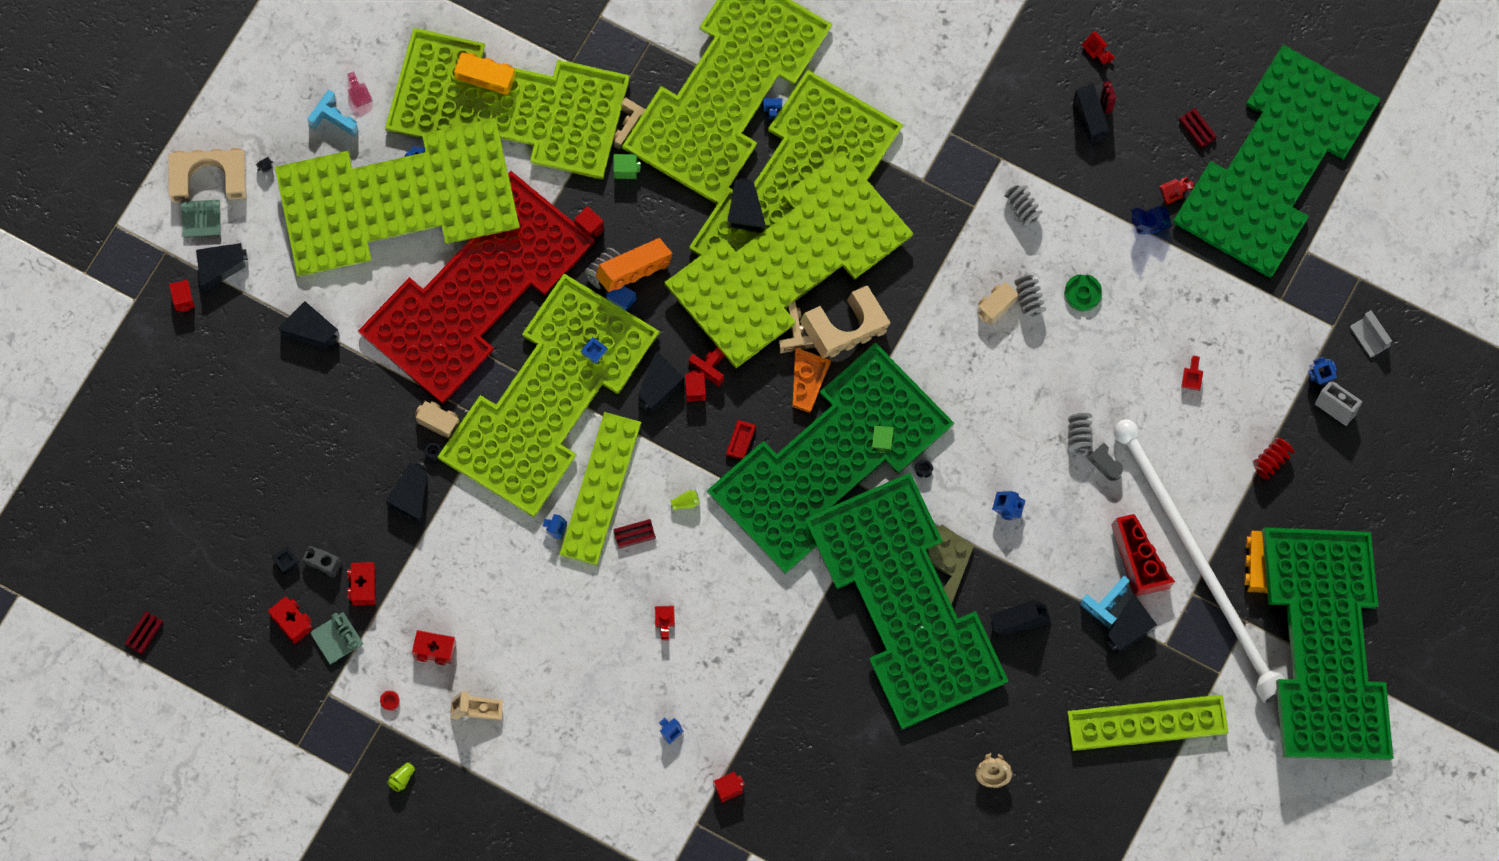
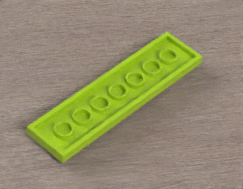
(600, 489)
(1147, 722)

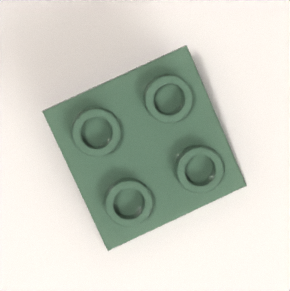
(201, 218)
(336, 637)

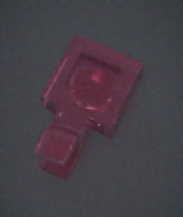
(358, 93)

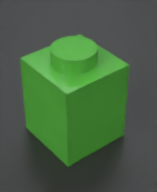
(626, 166)
(882, 439)

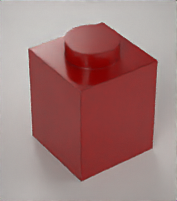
(590, 222)
(182, 296)
(695, 386)
(728, 786)

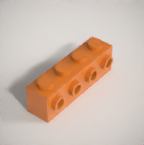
(634, 265)

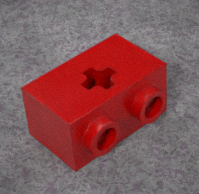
(362, 572)
(294, 630)
(426, 640)

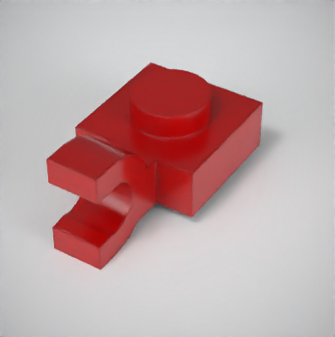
(1096, 47)
(1173, 190)
(1192, 377)
(664, 618)

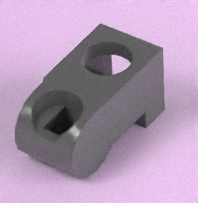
(1105, 464)
(322, 561)

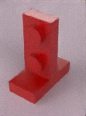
(708, 367)

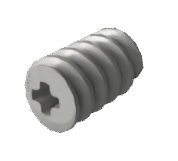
(1023, 205)
(591, 272)
(1028, 296)
(1078, 433)

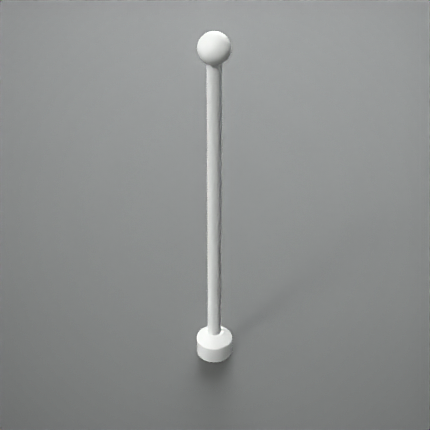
(1127, 433)

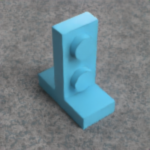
(333, 115)
(1100, 610)

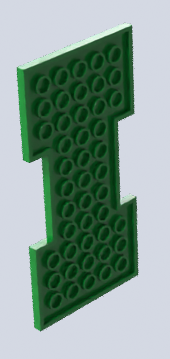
(1252, 202)
(833, 455)
(929, 653)
(1329, 702)

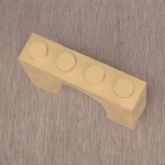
(184, 164)
(830, 340)

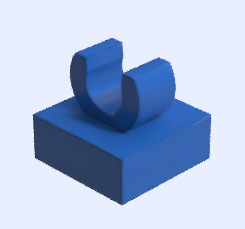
(772, 106)
(594, 350)
(555, 526)
(670, 730)

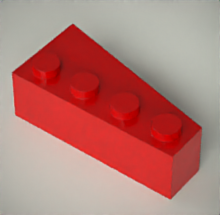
(1139, 557)

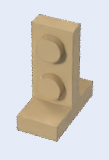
(629, 123)
(798, 340)
(475, 707)

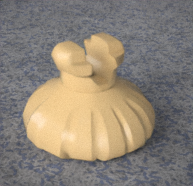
(993, 772)

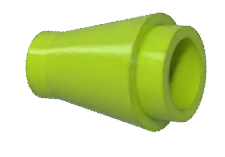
(686, 500)
(400, 778)

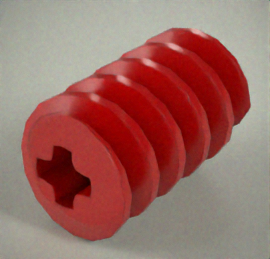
(1271, 456)

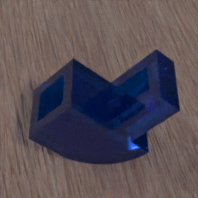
(1150, 220)

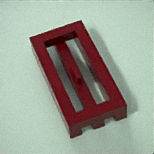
(1108, 100)
(1183, 119)
(631, 527)
(152, 618)

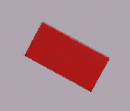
(740, 440)

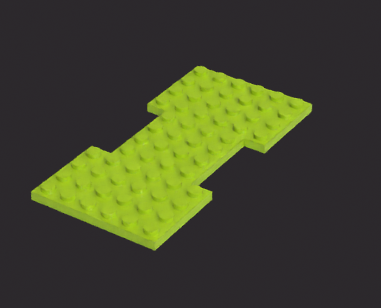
(562, 115)
(814, 128)
(700, 130)
(341, 208)
(745, 293)
(518, 442)

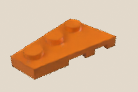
(808, 378)

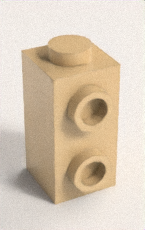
(997, 303)
(434, 418)

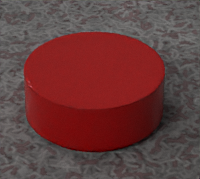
(389, 700)

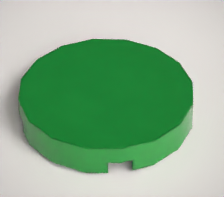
(1083, 292)

